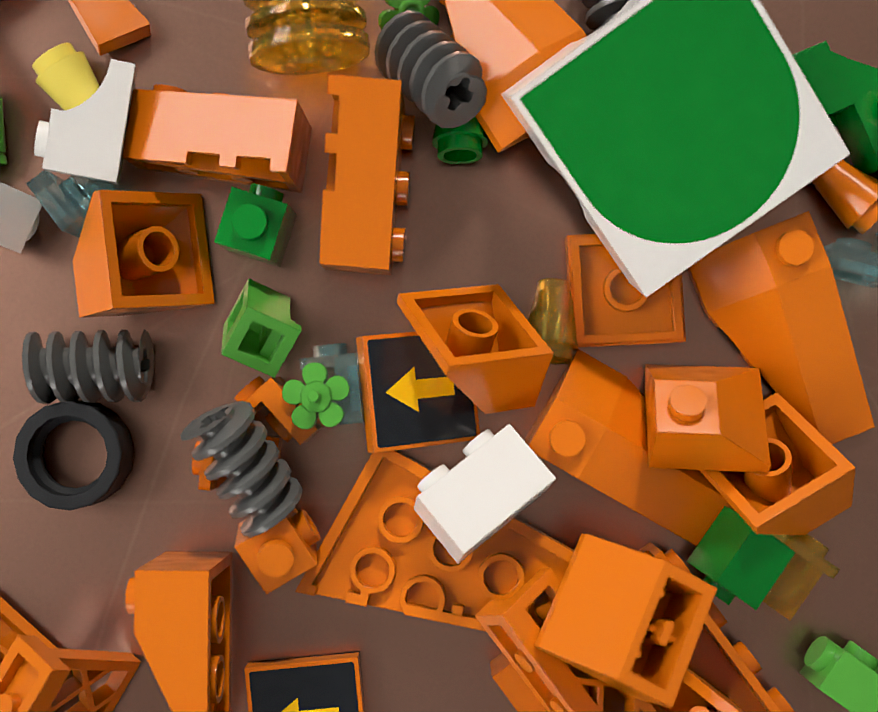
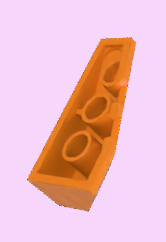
(509, 43)
(599, 435)

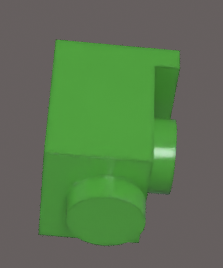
(260, 329)
(843, 674)

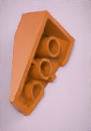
(787, 318)

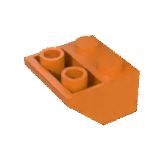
(626, 619)

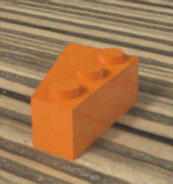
(365, 175)

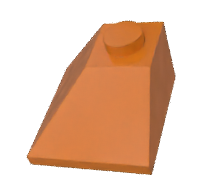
(142, 254)
(481, 344)
(705, 418)
(805, 482)

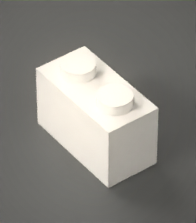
(481, 491)

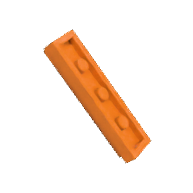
(544, 674)

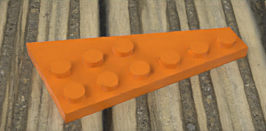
(392, 560)

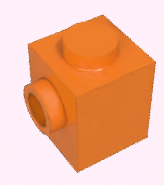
(280, 551)

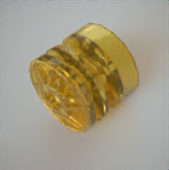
(306, 35)

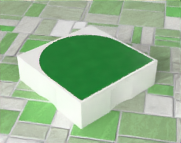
(676, 129)

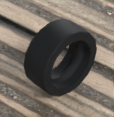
(31, 465)

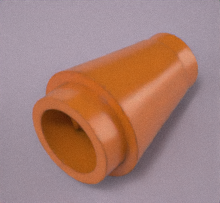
(850, 195)

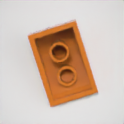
(186, 626)

